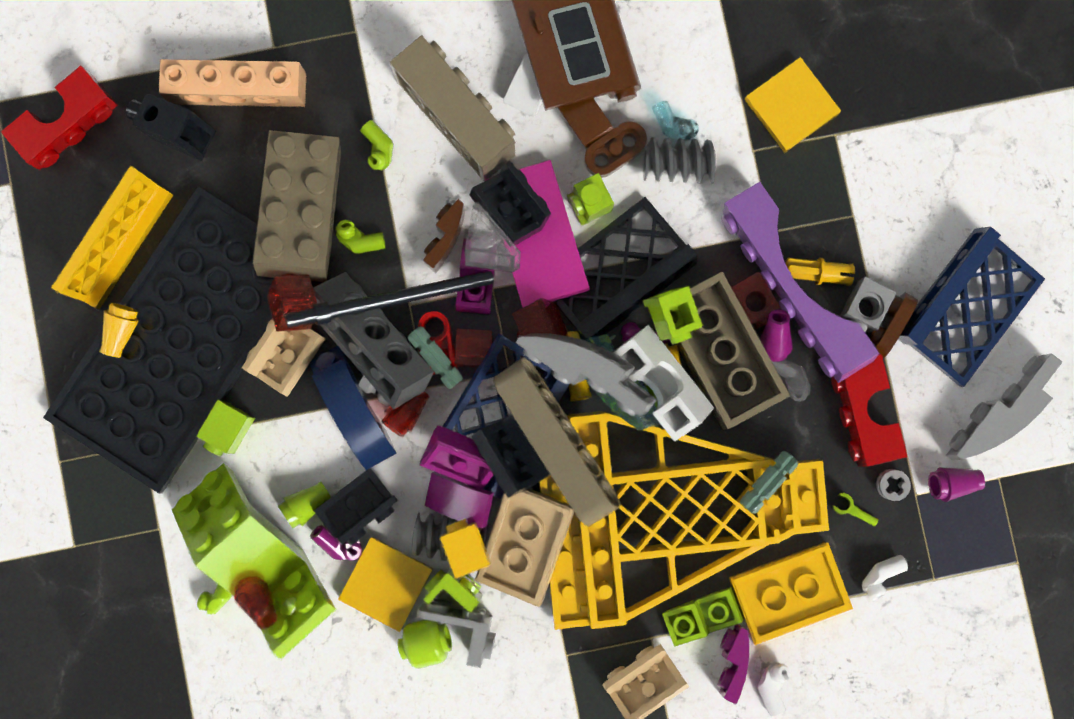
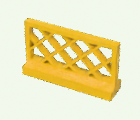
(113, 239)

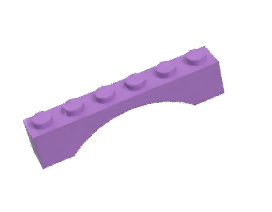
(838, 341)

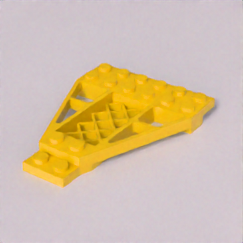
(588, 574)

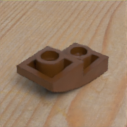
(586, 120)
(449, 225)

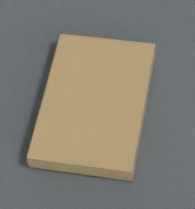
(525, 545)

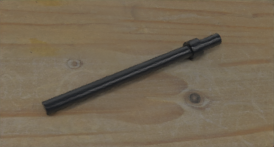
(323, 313)

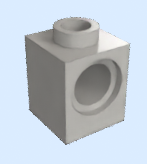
(877, 295)

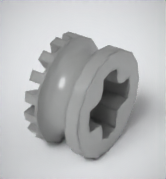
(882, 484)

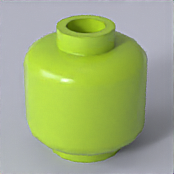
(425, 643)

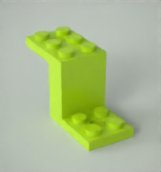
(236, 542)

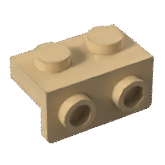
(282, 356)
(645, 683)

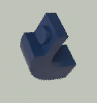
(350, 408)

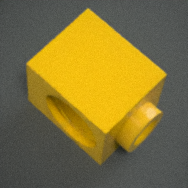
(464, 548)

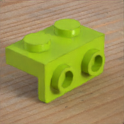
(462, 589)

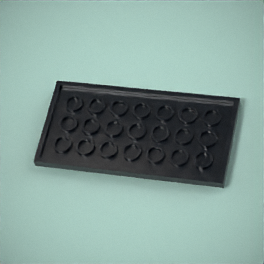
(194, 330)

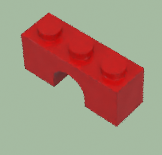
(84, 107)
(869, 441)

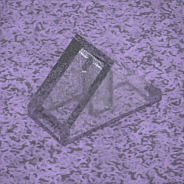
(488, 244)

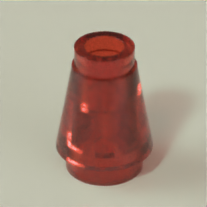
(406, 415)
(255, 600)

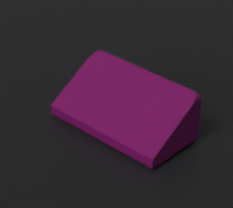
(456, 458)

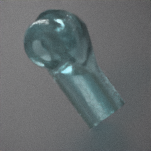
(674, 126)

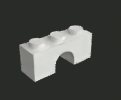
(678, 397)

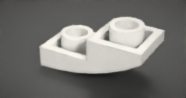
(523, 90)

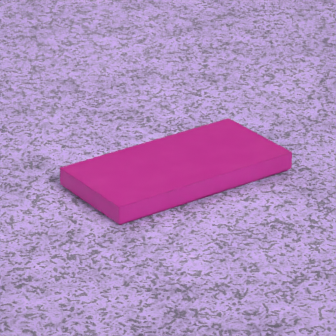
(549, 258)

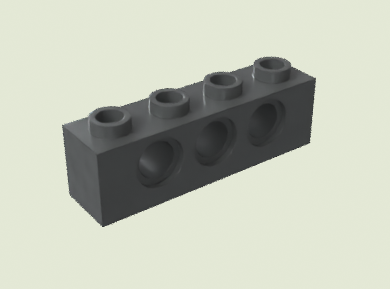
(374, 345)

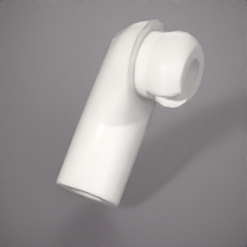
(879, 573)

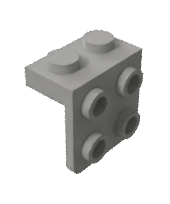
(482, 639)

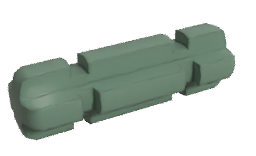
(435, 357)
(769, 482)

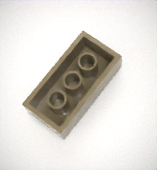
(453, 107)
(297, 205)
(729, 356)

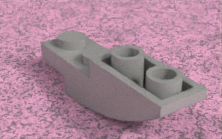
(576, 359)
(999, 421)

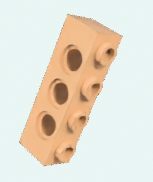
(232, 83)

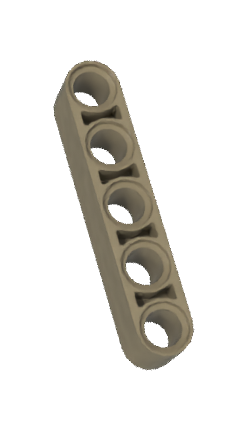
(556, 442)

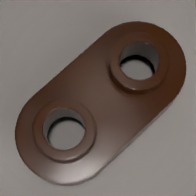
(614, 150)
(897, 318)

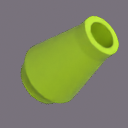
(299, 506)

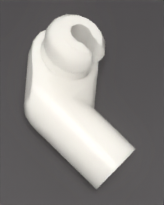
(769, 687)

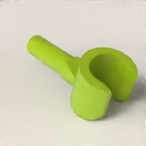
(855, 511)

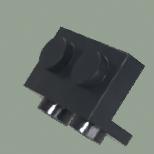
(512, 203)
(510, 456)
(355, 507)

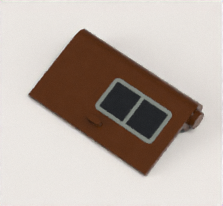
(579, 50)

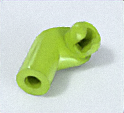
(381, 146)
(357, 241)
(213, 602)

